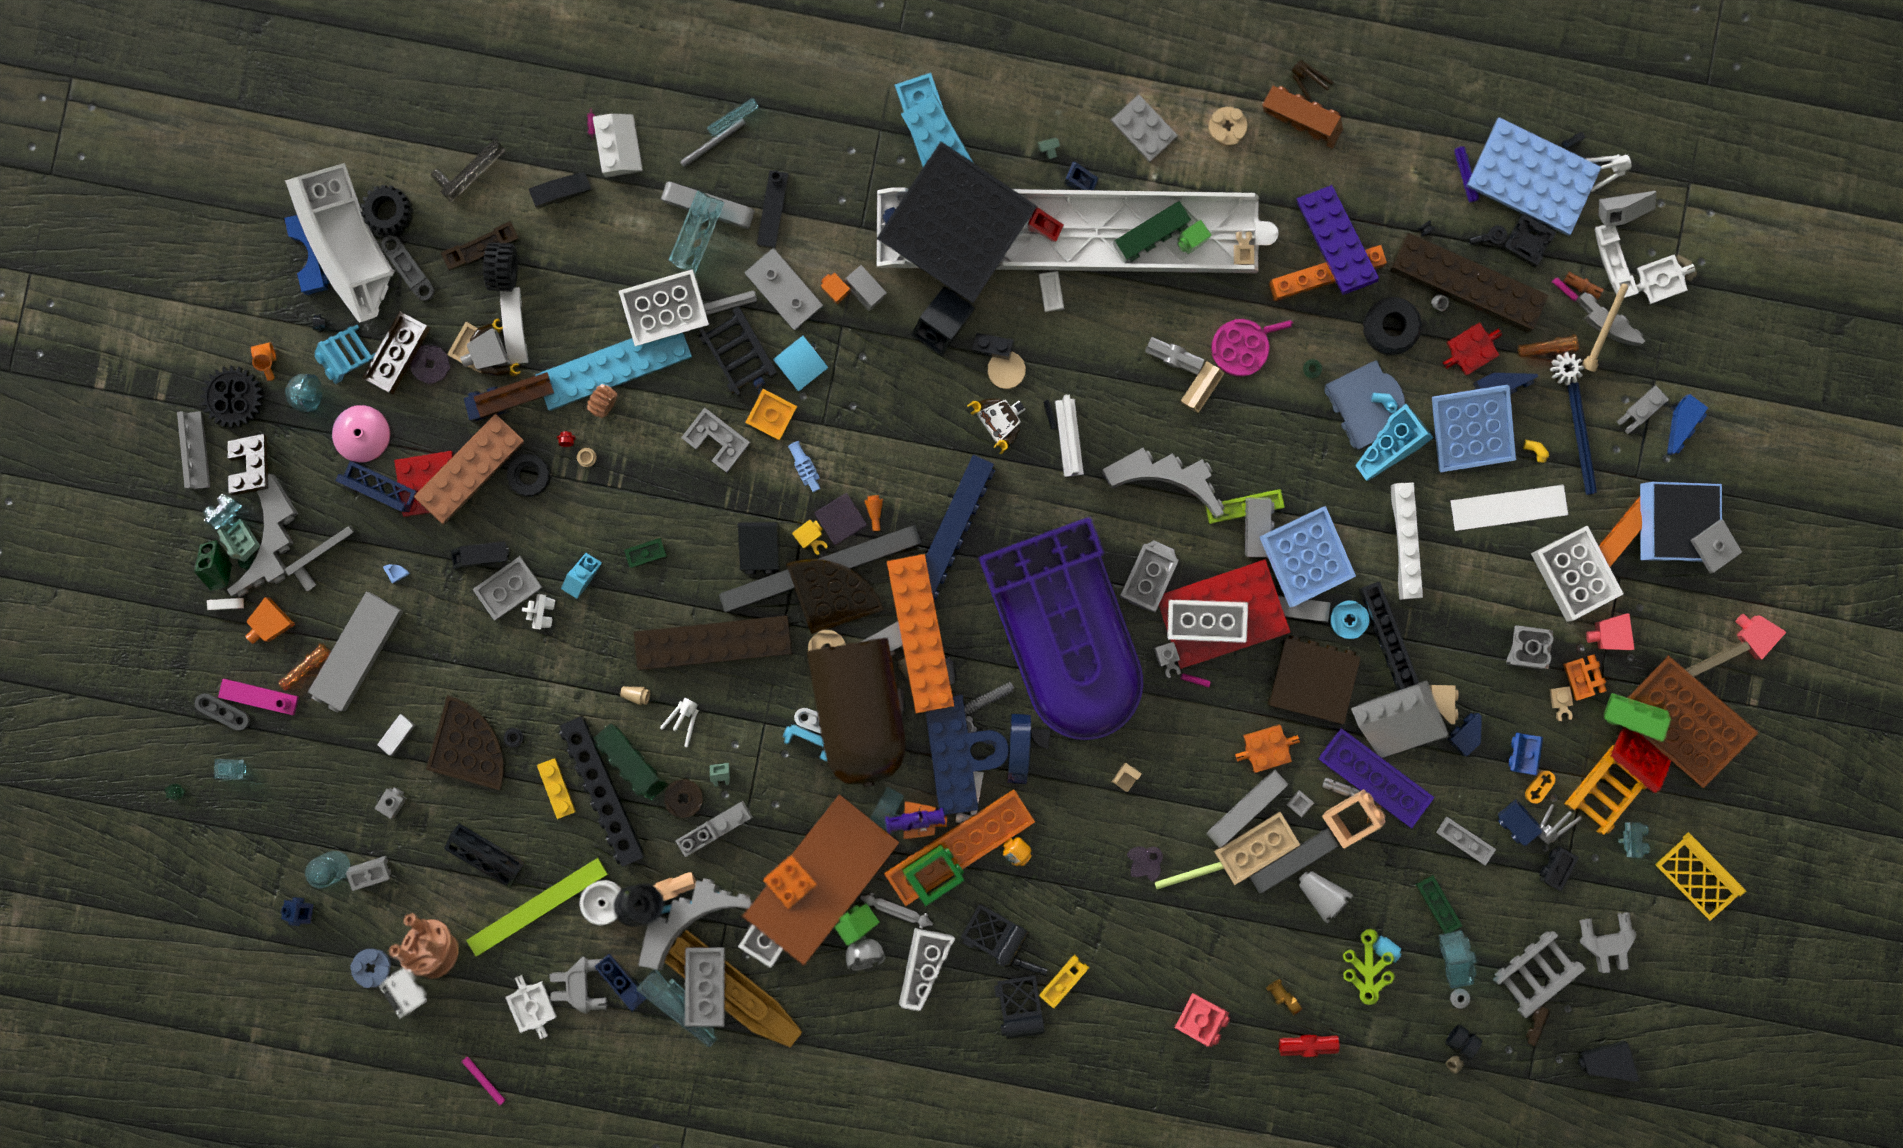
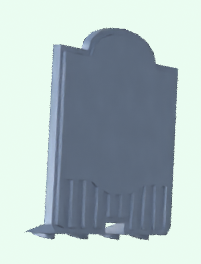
(1353, 399)

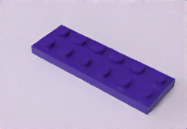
(1337, 240)
(1379, 778)

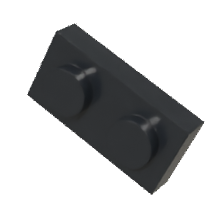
(993, 346)

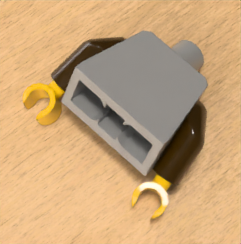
(488, 352)

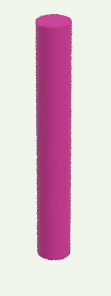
(483, 1080)

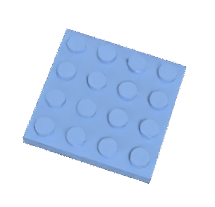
(1473, 428)
(1307, 556)

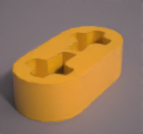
(1544, 789)

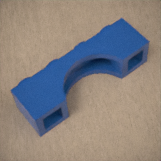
(311, 277)

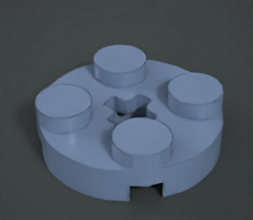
(370, 956)

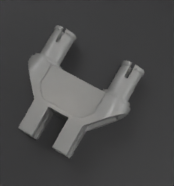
(1610, 944)
(577, 986)

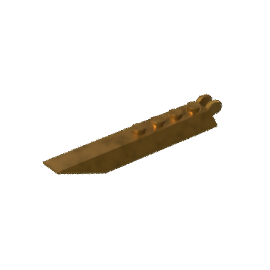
(742, 997)

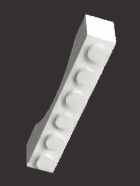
(1407, 535)

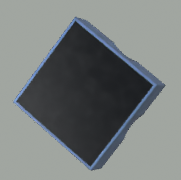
(1676, 515)

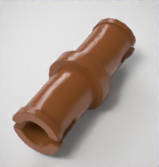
(1583, 285)

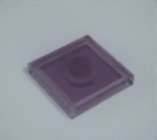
(840, 519)

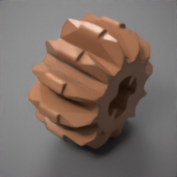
(602, 401)

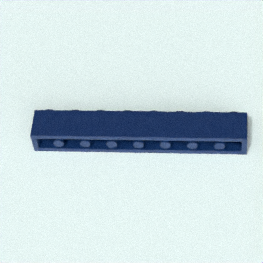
(957, 520)

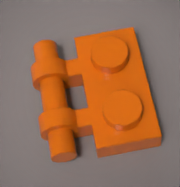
(1579, 678)

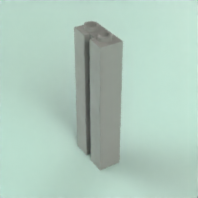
(355, 652)

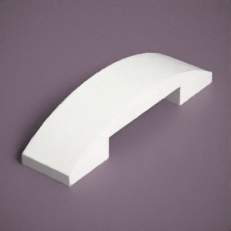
(1614, 260)
(513, 326)

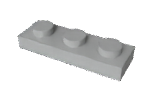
(1465, 841)

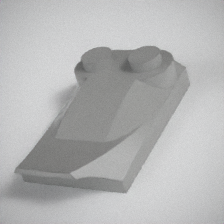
(1150, 576)

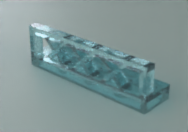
(692, 231)

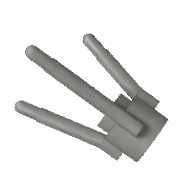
(1550, 834)

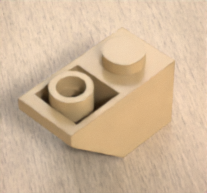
(1445, 700)

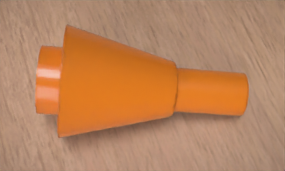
(874, 508)

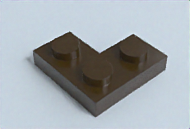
(1540, 1018)

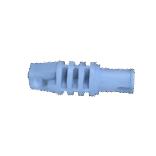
(804, 467)

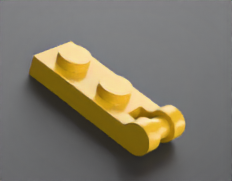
(1063, 982)

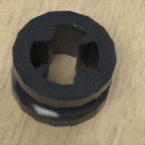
(1426, 228)

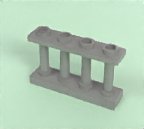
(1542, 993)

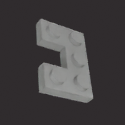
(710, 425)

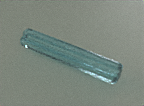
(732, 117)

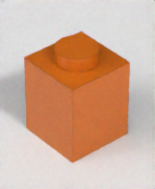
(835, 288)

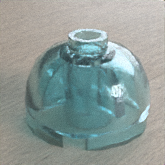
(303, 392)

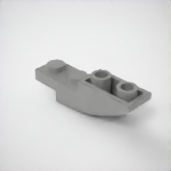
(1620, 329)
(714, 828)

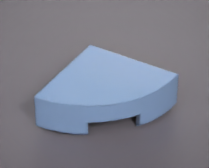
(395, 572)

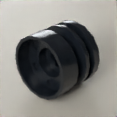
(648, 905)

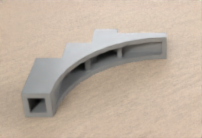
(1193, 478)
(275, 540)
(662, 935)

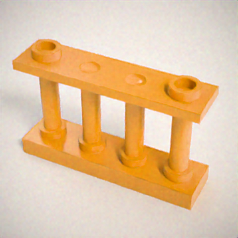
(1589, 786)

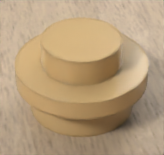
(586, 457)

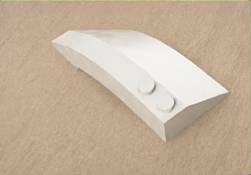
(341, 238)

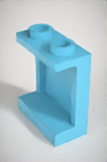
(806, 734)

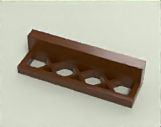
(513, 395)

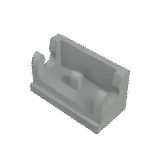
(865, 288)
(368, 873)

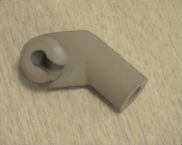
(1683, 262)

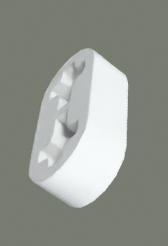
(224, 604)

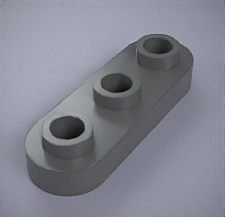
(214, 711)

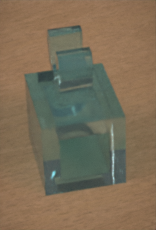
(229, 769)

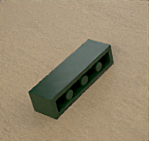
(1152, 231)

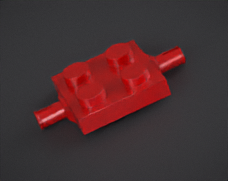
(1472, 348)

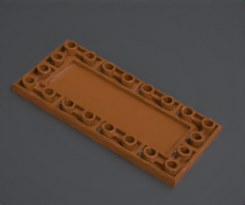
(841, 858)

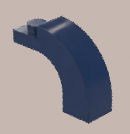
(1019, 748)

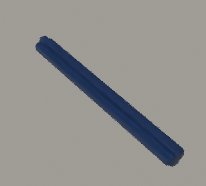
(1582, 438)

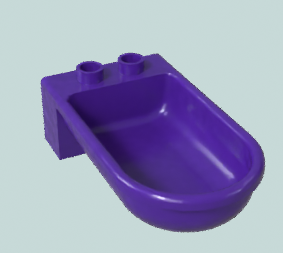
(1067, 630)

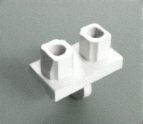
(542, 602)

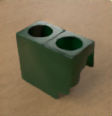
(217, 572)

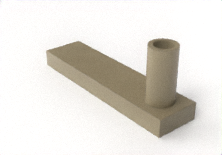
(1718, 658)

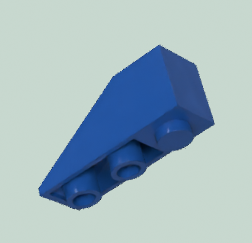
(1684, 418)

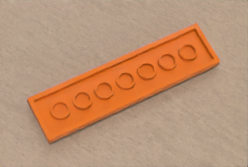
(920, 633)
(966, 843)

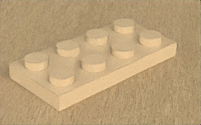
(1257, 848)

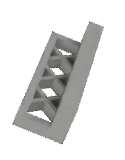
(193, 450)

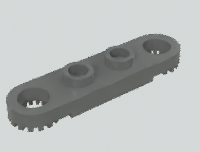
(408, 268)

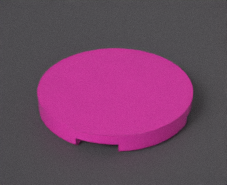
(1240, 347)

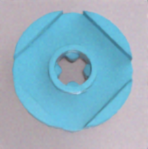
(1341, 627)

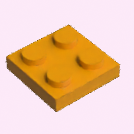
(771, 414)

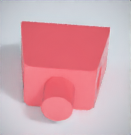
(1612, 633)
(1759, 634)

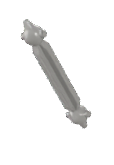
(896, 910)

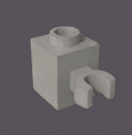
(1167, 656)

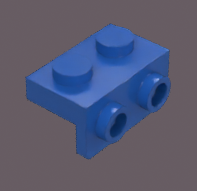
(1526, 754)

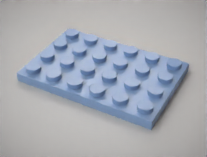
(1533, 176)

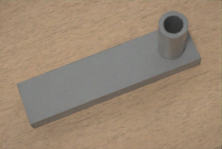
(297, 567)

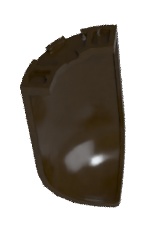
(858, 710)

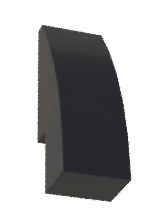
(559, 190)

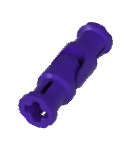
(911, 821)

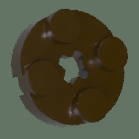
(685, 787)

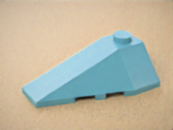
(1397, 440)

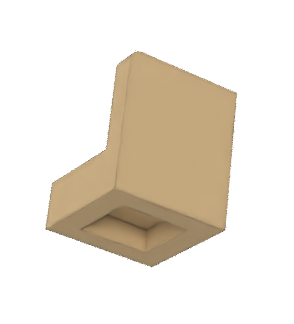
(1126, 777)

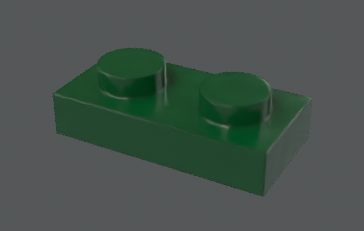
(645, 553)

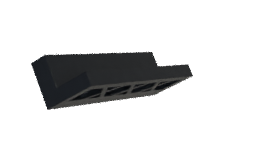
(485, 853)

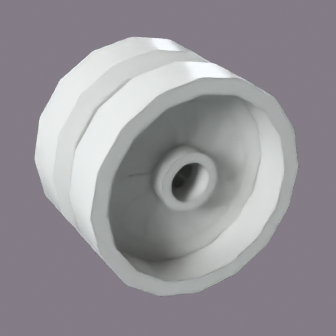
(591, 904)

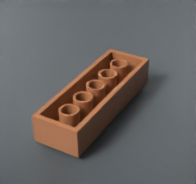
(469, 469)

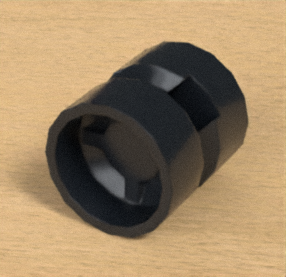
(1461, 1040)

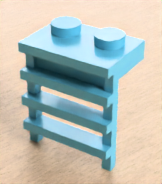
(333, 359)

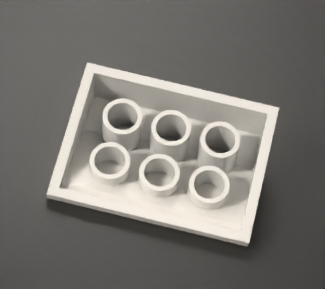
(664, 307)
(1577, 574)

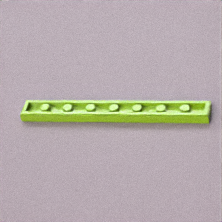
(537, 907)

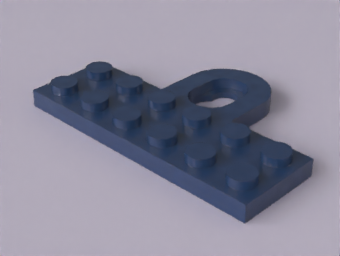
(953, 757)

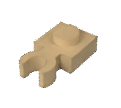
(1243, 252)
(1561, 699)

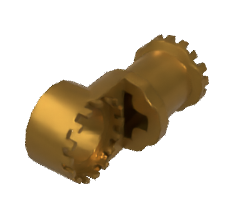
(1281, 996)

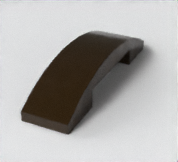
(475, 249)

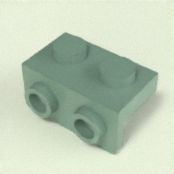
(239, 541)

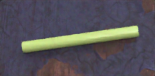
(1188, 875)

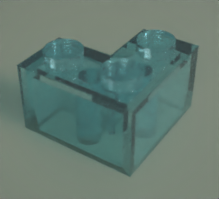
(1458, 959)

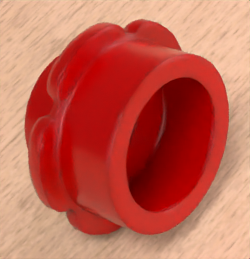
(566, 439)

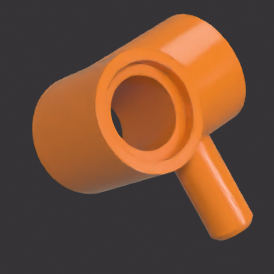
(263, 357)

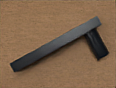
(772, 209)

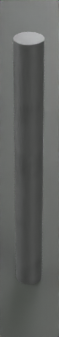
(713, 142)

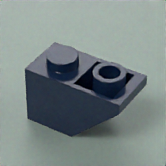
(1467, 736)

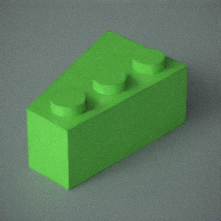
(1637, 716)

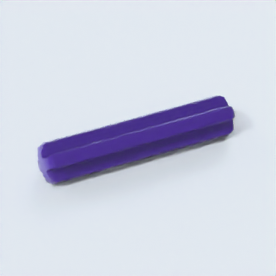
(1466, 172)

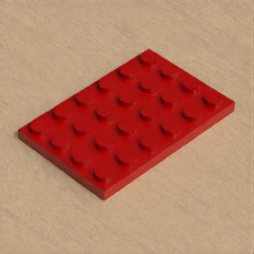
(1245, 584)

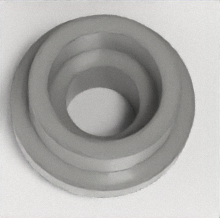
(1454, 995)

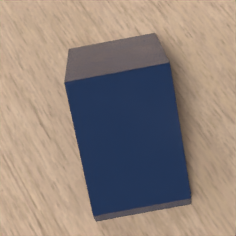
(1080, 178)

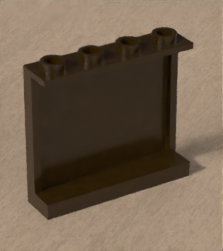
(1314, 680)

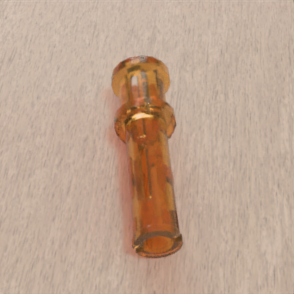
(1556, 345)
(311, 661)

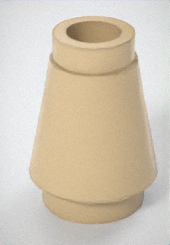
(638, 695)

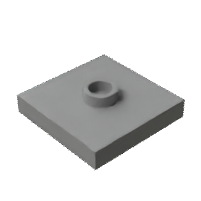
(1716, 546)

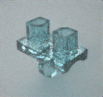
(223, 513)
(1633, 839)

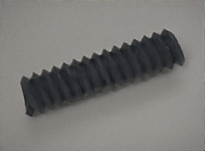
(1049, 412)

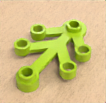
(1368, 970)

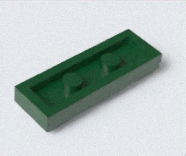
(1438, 905)

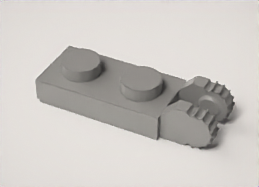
(1644, 408)

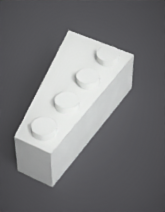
(923, 965)

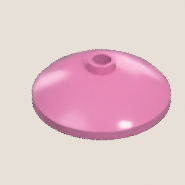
(373, 436)

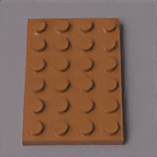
(1702, 728)

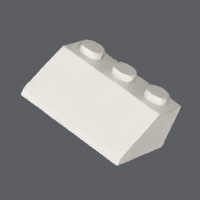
(617, 144)

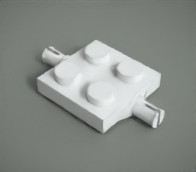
(1663, 278)
(531, 1006)

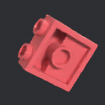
(1203, 1020)

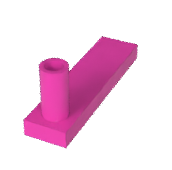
(258, 697)

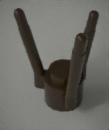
(1303, 70)

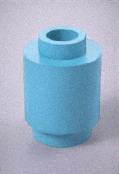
(1385, 945)

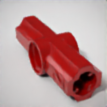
(1309, 1045)

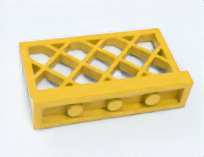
(1709, 862)

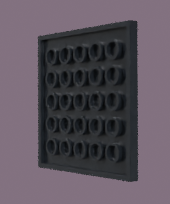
(956, 222)

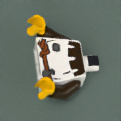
(999, 419)

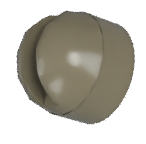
(1455, 1064)

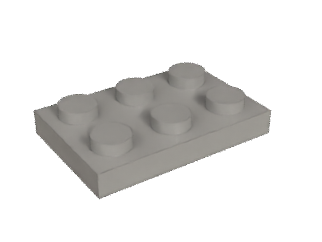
(1144, 128)
(507, 588)

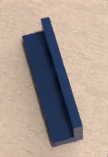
(374, 493)

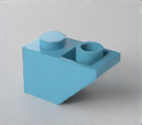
(581, 575)

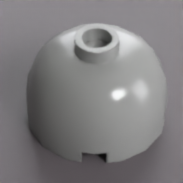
(864, 953)

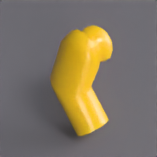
(1540, 450)

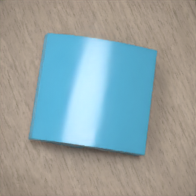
(800, 363)

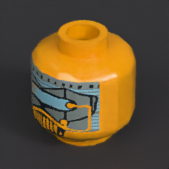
(1017, 851)

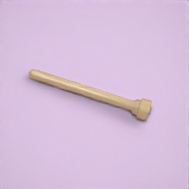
(1590, 362)

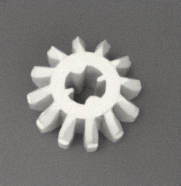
(1562, 361)

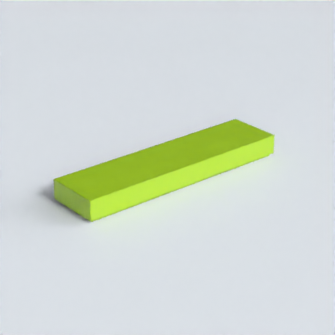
(1236, 507)

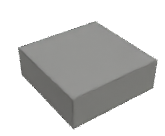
(1300, 803)

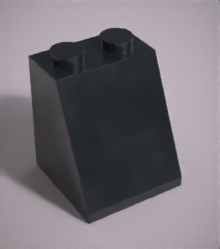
(942, 321)
(759, 547)

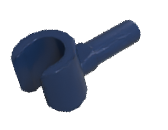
(758, 383)

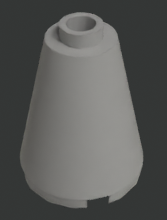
(1324, 895)

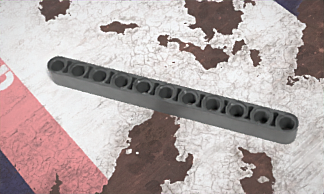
(849, 557)

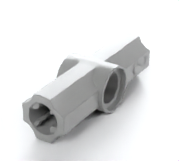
(1174, 356)

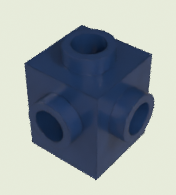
(297, 911)

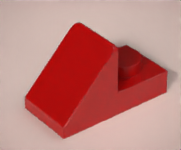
(1045, 225)

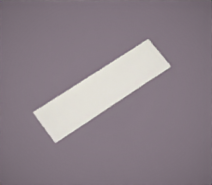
(1509, 507)

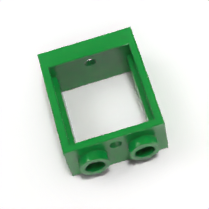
(910, 871)

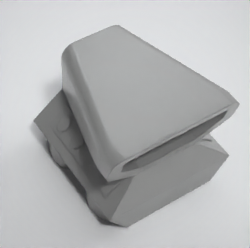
(1531, 648)

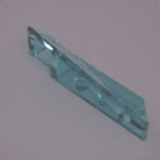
(671, 1000)

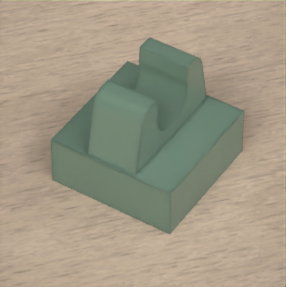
(1049, 146)
(720, 772)

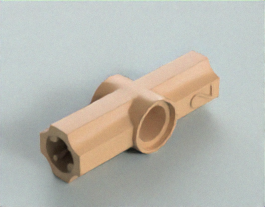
(672, 887)

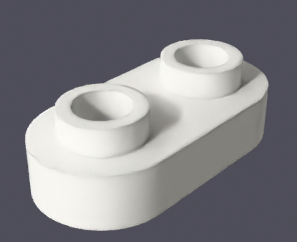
(812, 722)

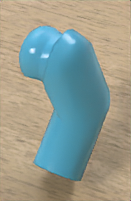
(1387, 401)

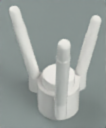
(1618, 164)
(687, 708)

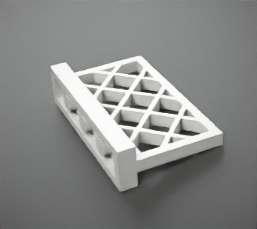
(1069, 437)

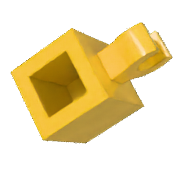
(809, 534)

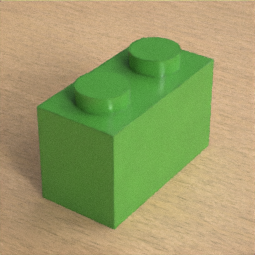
(1193, 237)
(856, 924)

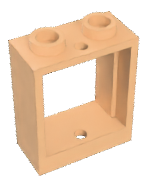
(1338, 827)

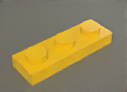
(556, 788)

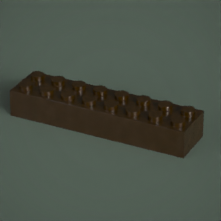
(1468, 283)
(713, 643)

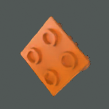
(789, 881)

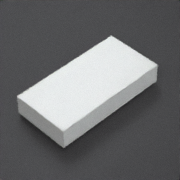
(1051, 291)

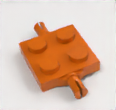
(1267, 748)

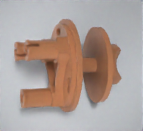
(427, 948)

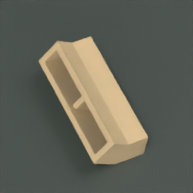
(1202, 387)

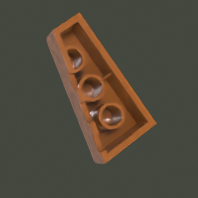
(1304, 115)

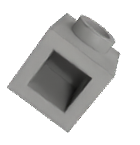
(391, 802)

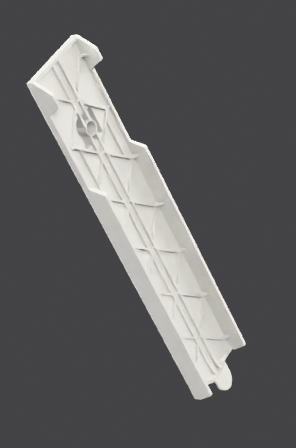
(1100, 217)

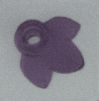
(1143, 864)

